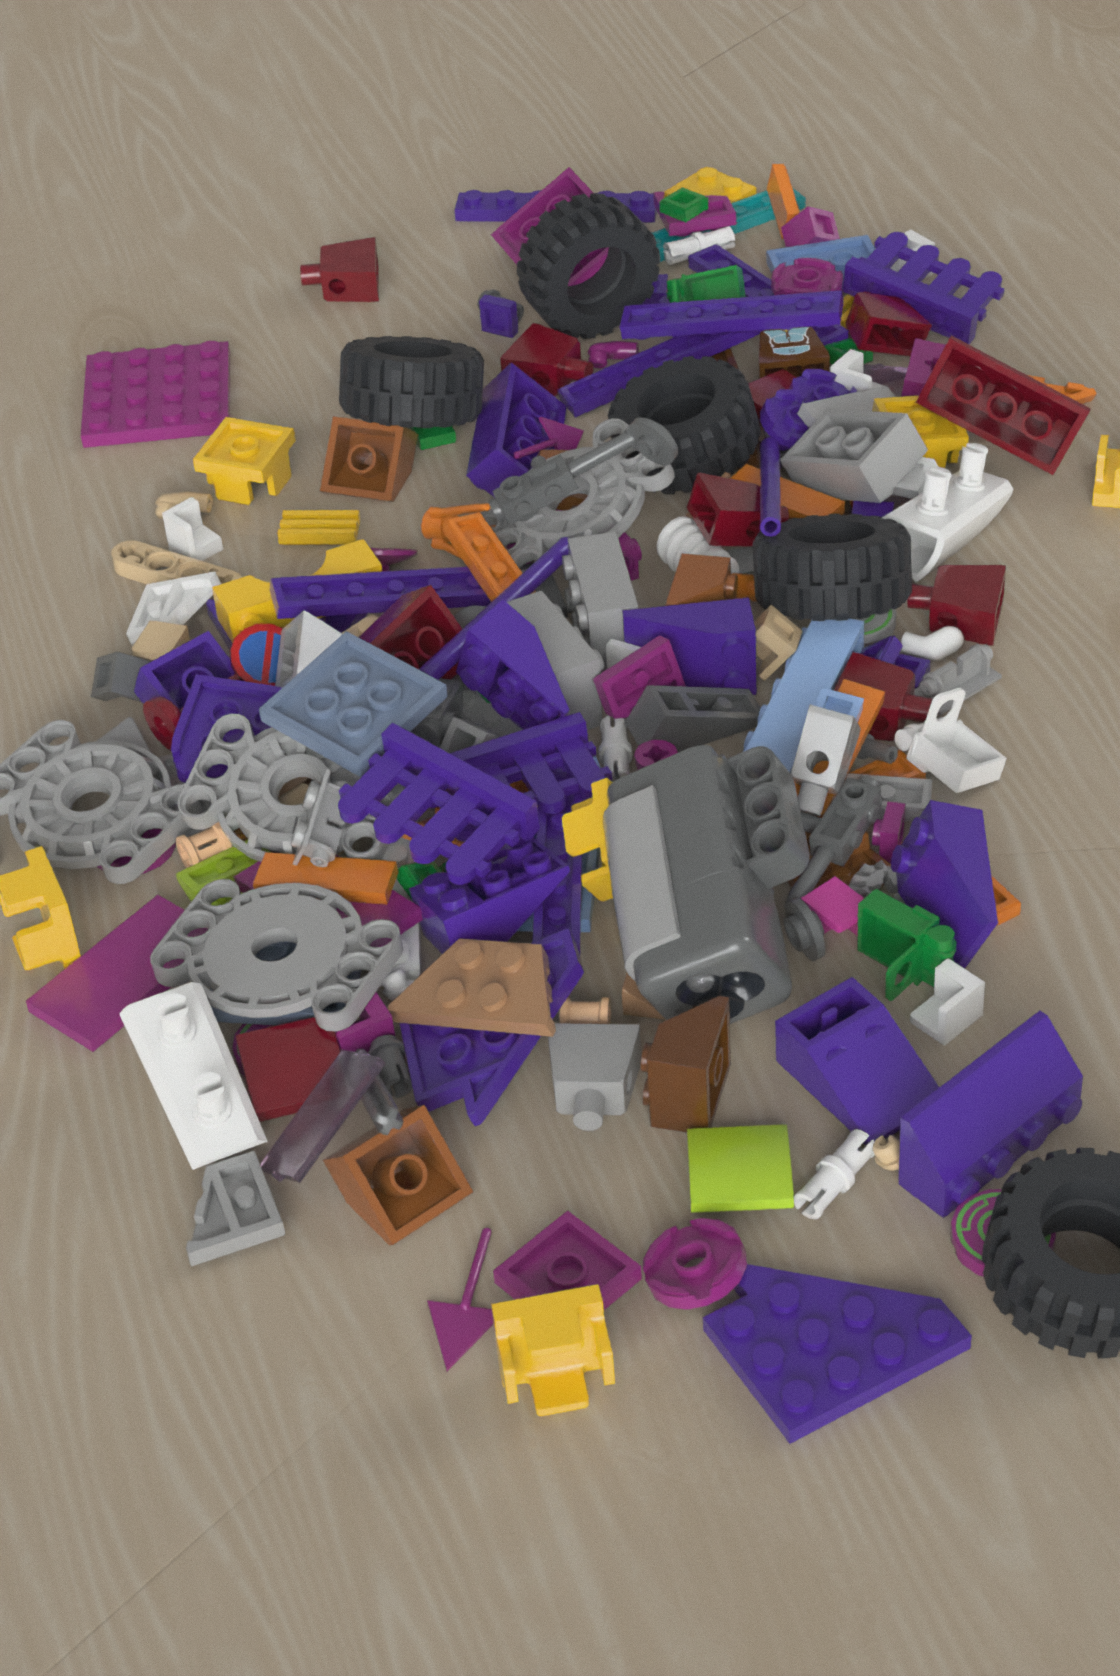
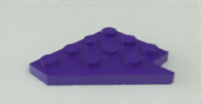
(480, 1063)
(827, 1344)

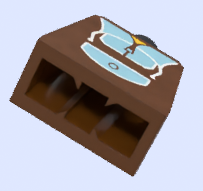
(792, 351)

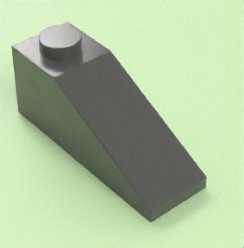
(691, 714)

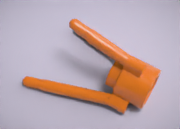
(433, 523)

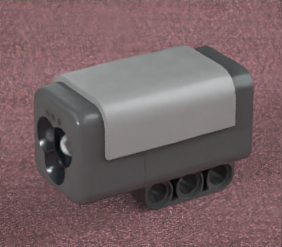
(695, 876)

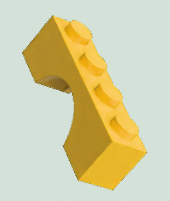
(249, 600)

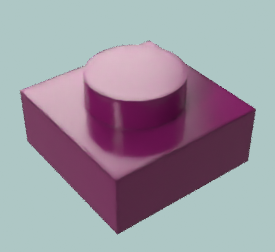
(889, 830)

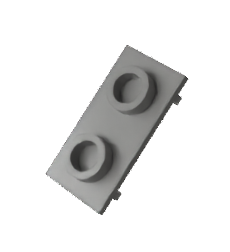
(970, 673)
(314, 836)

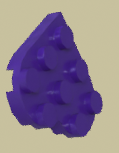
(780, 412)
(205, 704)

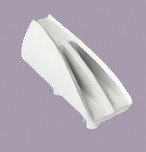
(951, 509)
(193, 1074)

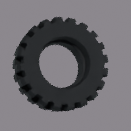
(563, 241)
(411, 381)
(702, 407)
(833, 567)
(1029, 1279)

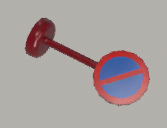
(252, 659)

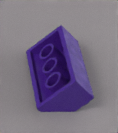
(507, 425)
(988, 1116)

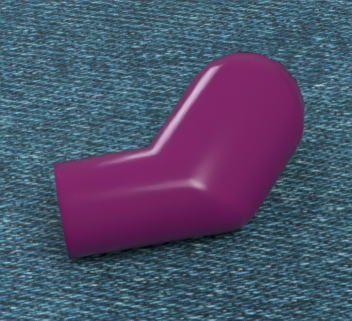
(614, 350)

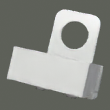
(950, 747)

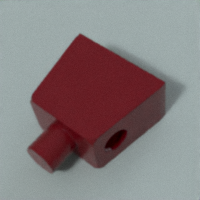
(346, 271)
(876, 323)
(548, 357)
(727, 510)
(964, 598)
(899, 688)

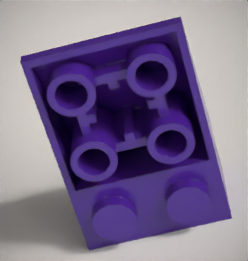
(511, 668)
(489, 906)
(853, 1059)

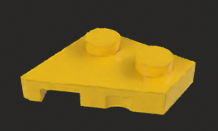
(712, 182)

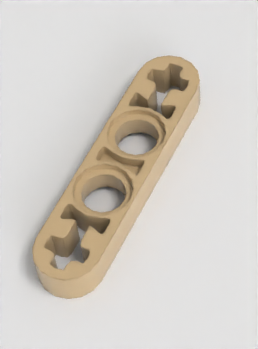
(139, 560)

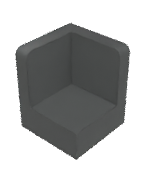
(116, 676)

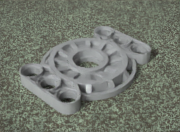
(609, 490)
(251, 790)
(99, 835)
(275, 913)

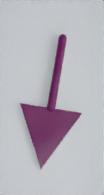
(560, 436)
(462, 1325)

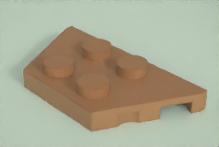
(482, 988)

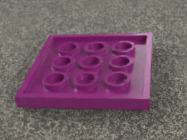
(155, 393)

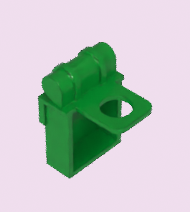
(707, 285)
(902, 940)

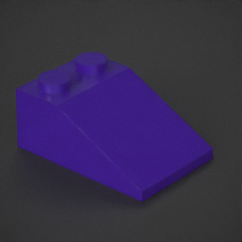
(709, 639)
(175, 671)
(949, 873)

